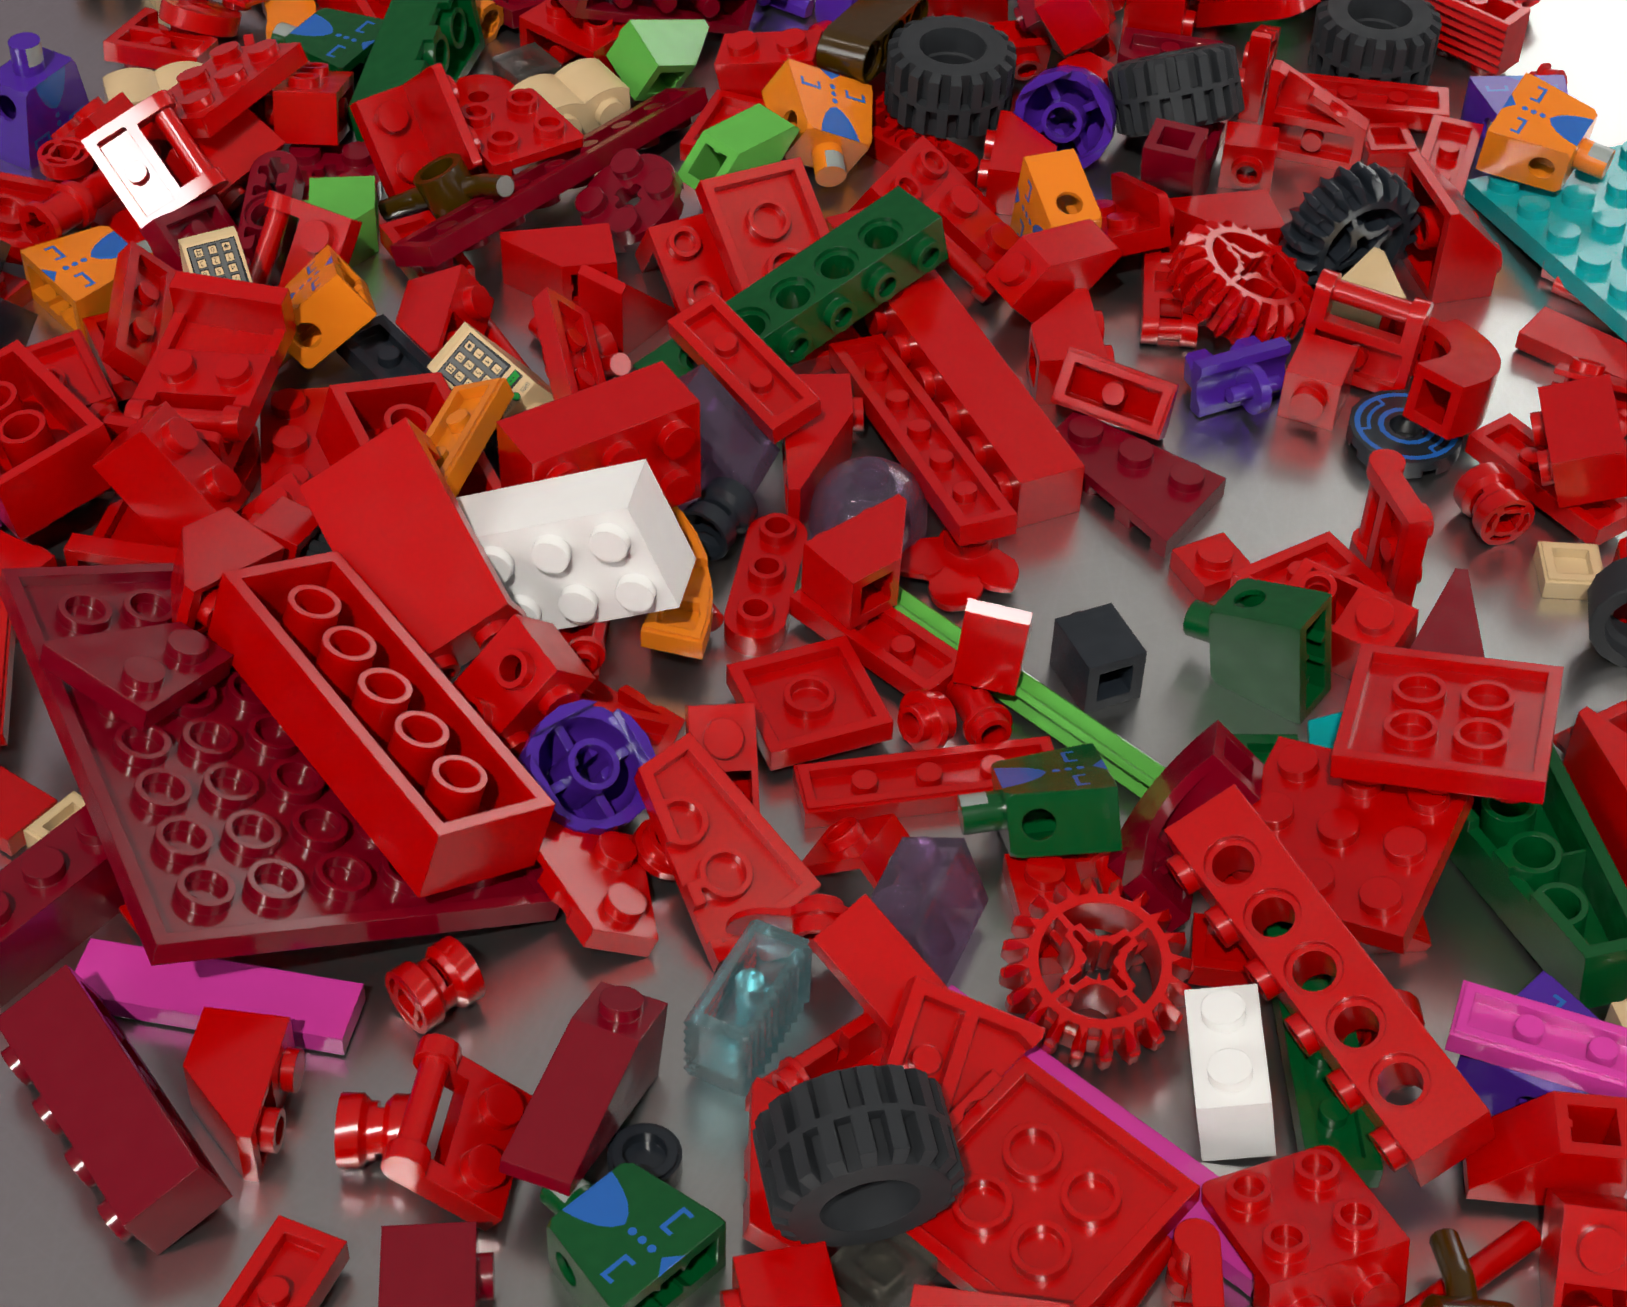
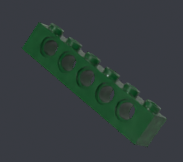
(833, 280)

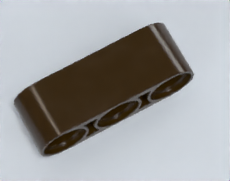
(859, 38)

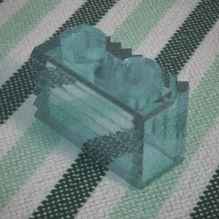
(748, 1007)

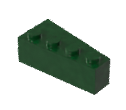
(416, 37)
(1552, 885)

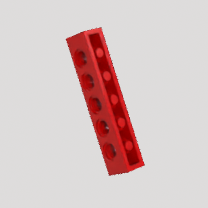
(1448, 1115)

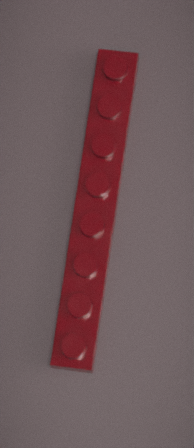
(544, 181)

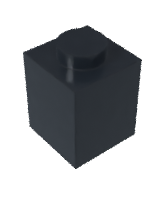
(1097, 658)

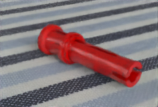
(68, 207)

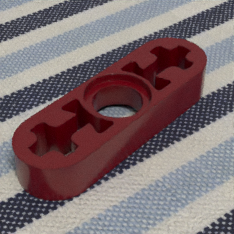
(269, 168)

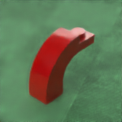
(1450, 378)

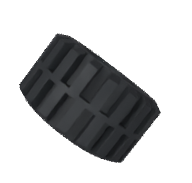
(1375, 40)
(949, 76)
(1179, 85)
(857, 1155)

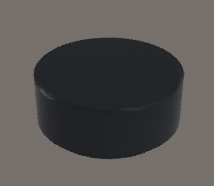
(650, 1148)

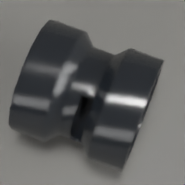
(721, 515)

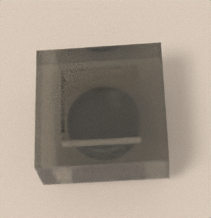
(524, 63)
(883, 1270)

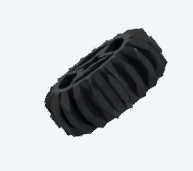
(1349, 218)

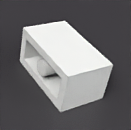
(1230, 1073)

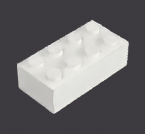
(584, 544)

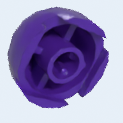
(1070, 110)
(588, 765)

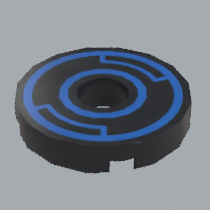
(1375, 426)

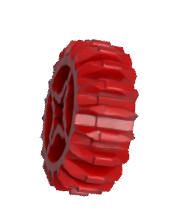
(1239, 283)
(1065, 928)

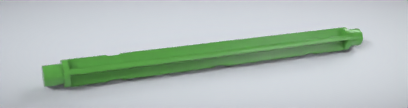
(1049, 710)

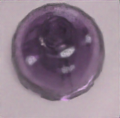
(863, 484)

